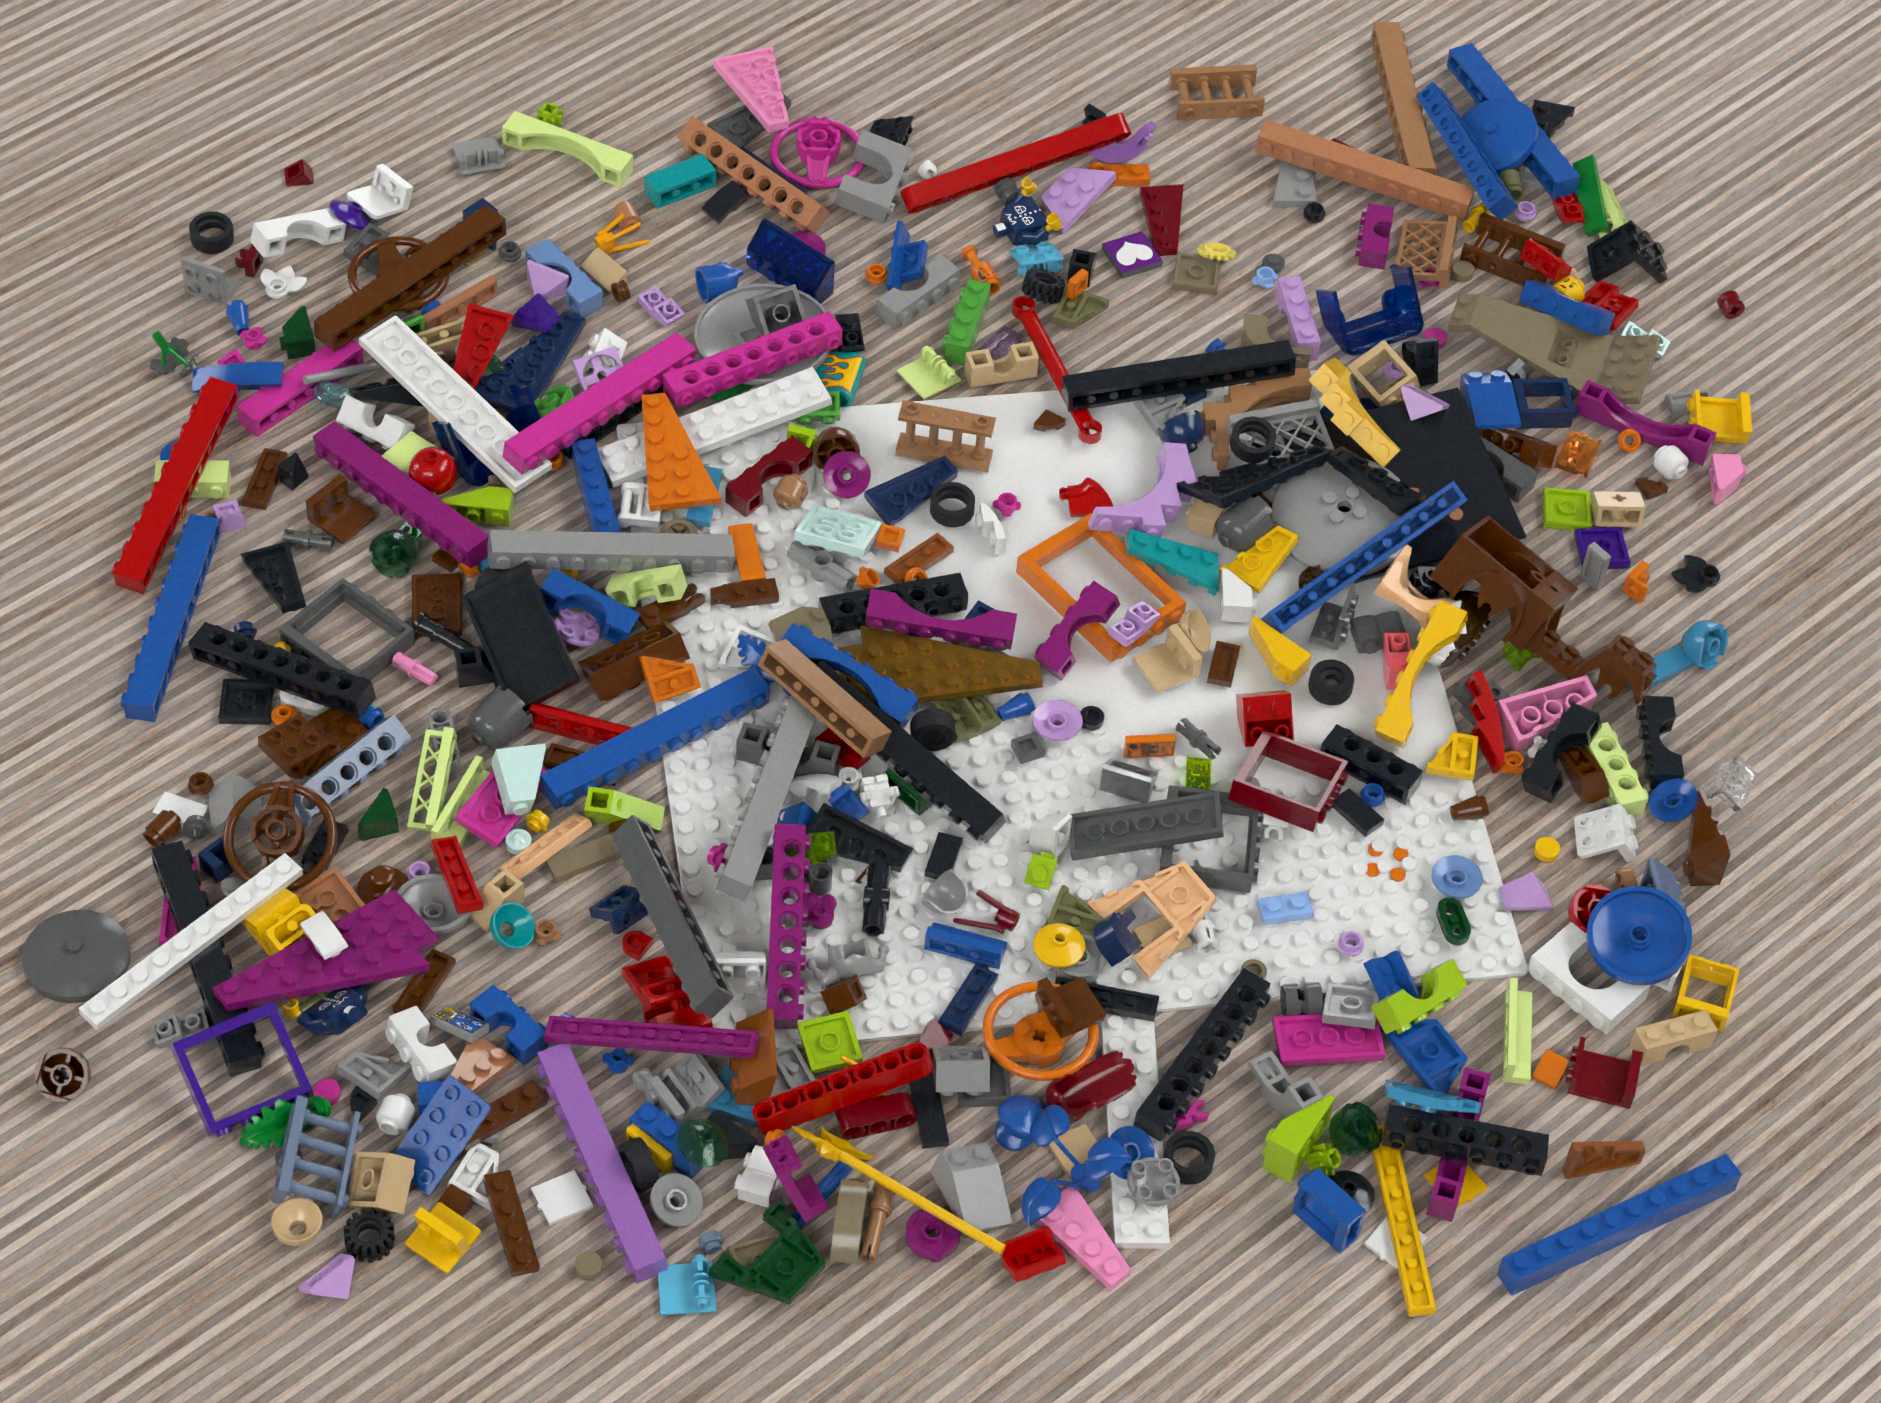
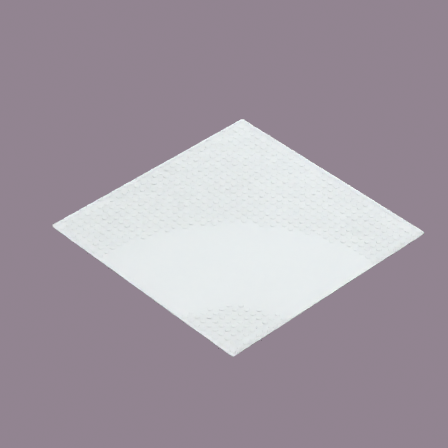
(1329, 864)

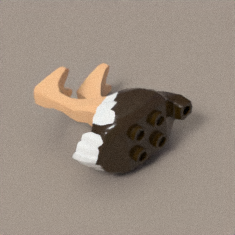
(1398, 589)

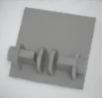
(479, 155)

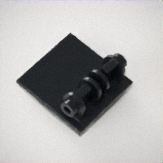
(894, 129)

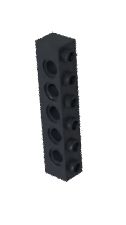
(929, 596)
(1420, 1133)

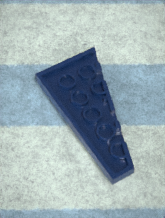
(533, 364)

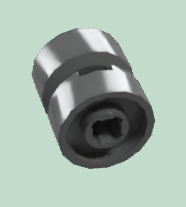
(1310, 999)

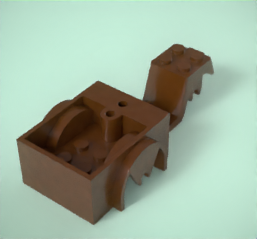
(1536, 597)

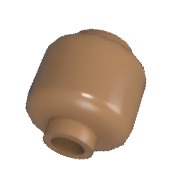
(790, 492)

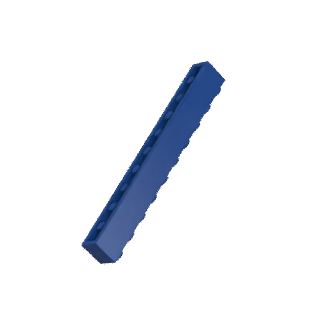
(1484, 84)
(1365, 558)
(171, 618)
(655, 738)
(1618, 1224)

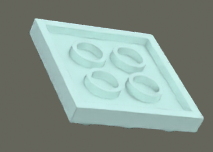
(837, 531)

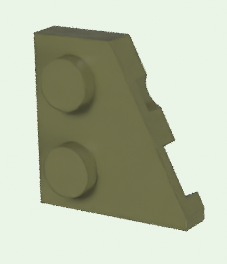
(1079, 310)
(1073, 913)

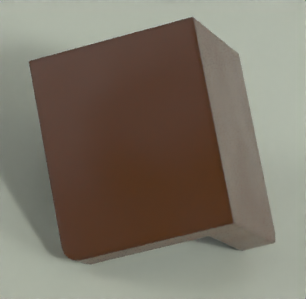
(843, 995)

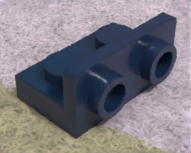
(620, 908)

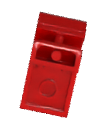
(662, 994)

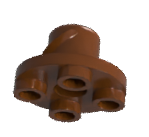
(379, 882)

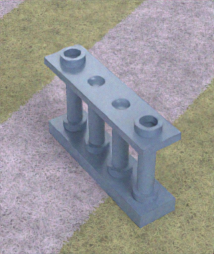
(291, 1162)

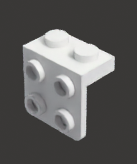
(385, 196)
(1606, 831)

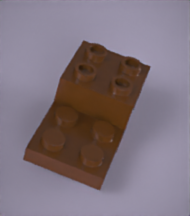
(306, 746)

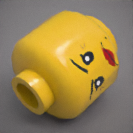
(1571, 287)

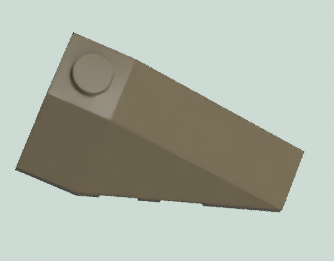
(808, 616)

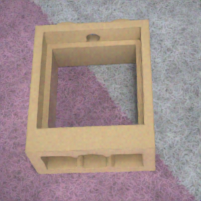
(1373, 360)

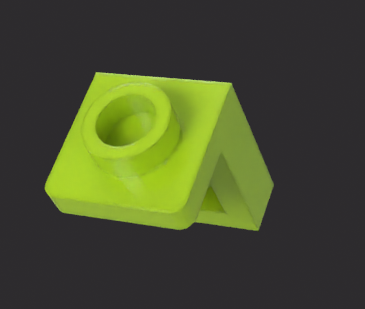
(804, 435)
(1041, 870)

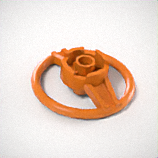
(1025, 1043)

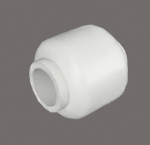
(1671, 462)
(395, 1114)

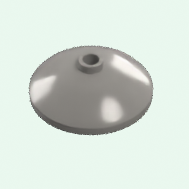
(432, 902)

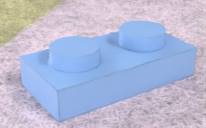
(1285, 908)

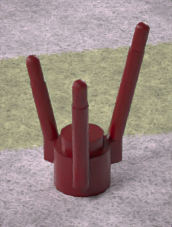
(1005, 916)

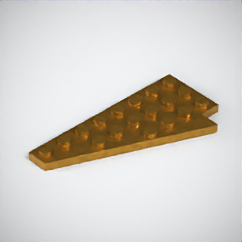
(939, 668)

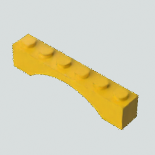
(1443, 629)

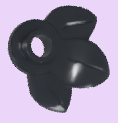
(1696, 574)

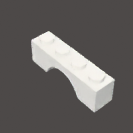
(320, 225)

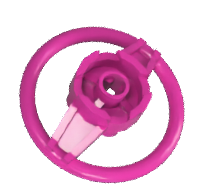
(818, 146)

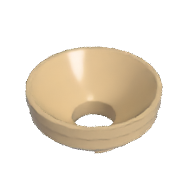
(1196, 629)
(297, 1212)

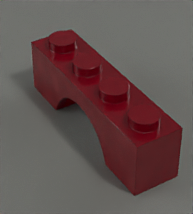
(746, 491)

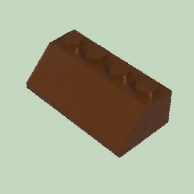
(620, 666)

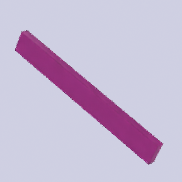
(651, 1036)

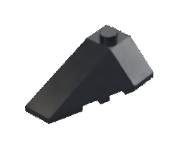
(388, 392)

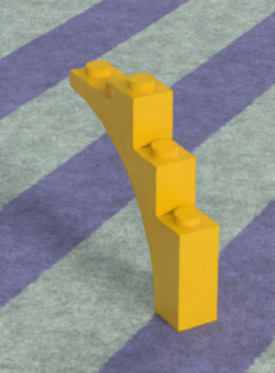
(1349, 415)

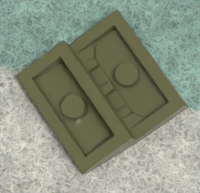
(971, 716)

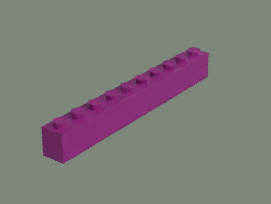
(402, 494)

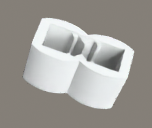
(759, 1179)

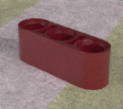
(876, 1116)

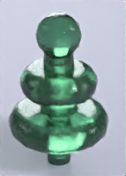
(495, 365)

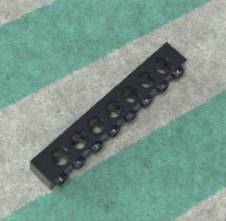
(282, 670)
(1245, 988)

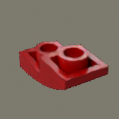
(1568, 209)
(849, 756)

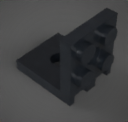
(1628, 245)

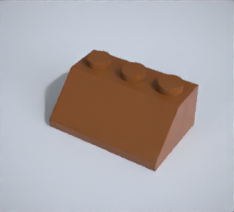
(756, 1076)

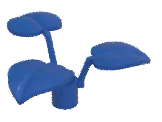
(1104, 1158)

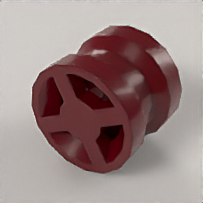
(1730, 304)

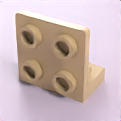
(1170, 662)

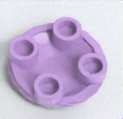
(578, 628)

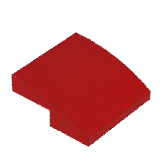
(1608, 297)

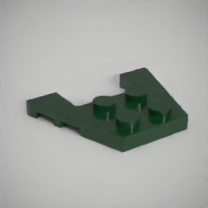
(782, 1268)

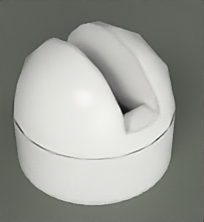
(927, 170)

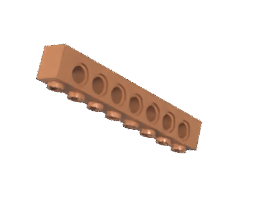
(812, 214)

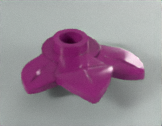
(820, 910)

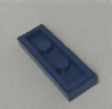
(968, 999)

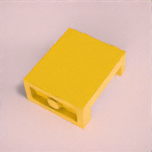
(1725, 416)

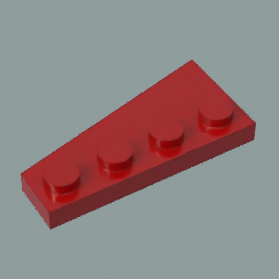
(479, 341)

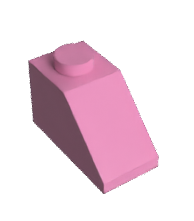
(1725, 475)

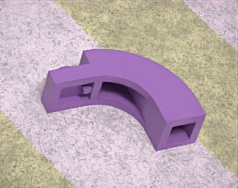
(1126, 149)

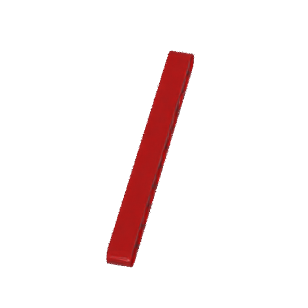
(1015, 163)

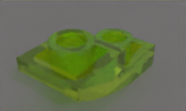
(821, 847)

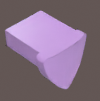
(229, 516)

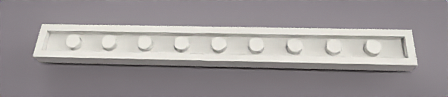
(190, 941)

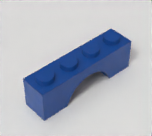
(1577, 313)
(613, 618)

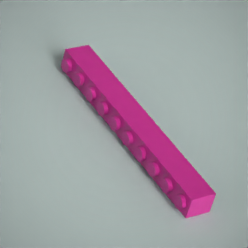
(596, 404)

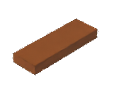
(922, 556)

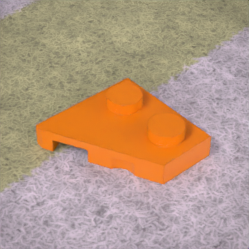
(668, 677)

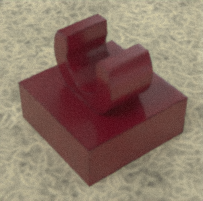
(250, 260)

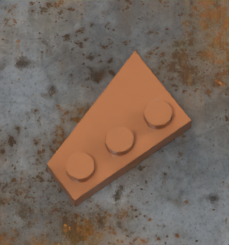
(481, 1065)

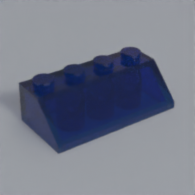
(790, 261)

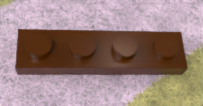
(509, 1110)
(511, 1223)

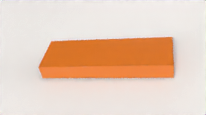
(746, 552)

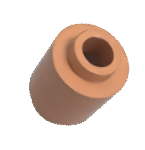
(631, 215)

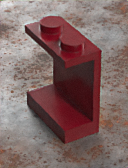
(1603, 1076)

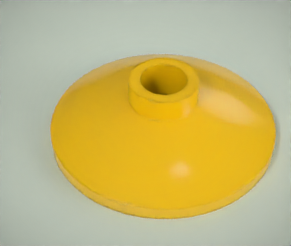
(1057, 953)

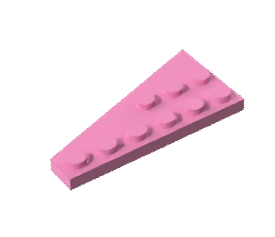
(757, 84)

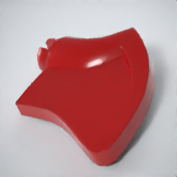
(1084, 497)

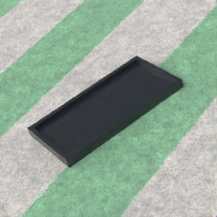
(520, 636)

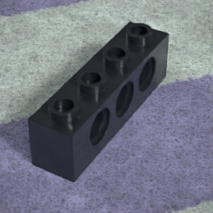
(1373, 764)

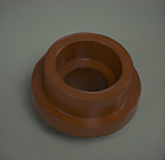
(200, 784)

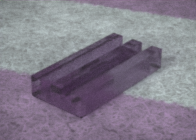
(1003, 346)

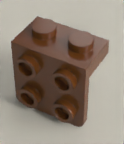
(1069, 1006)

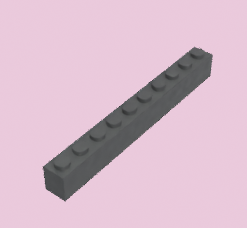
(672, 917)

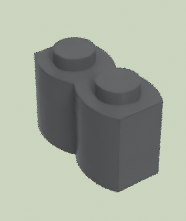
(1370, 629)

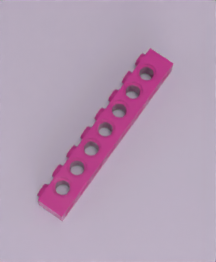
(752, 359)

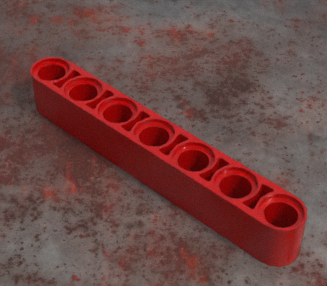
(843, 1088)

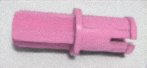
(414, 668)

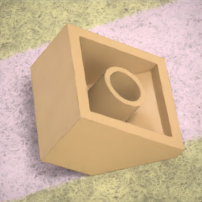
(381, 1182)

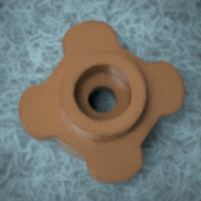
(546, 926)

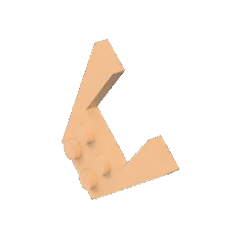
(1178, 897)

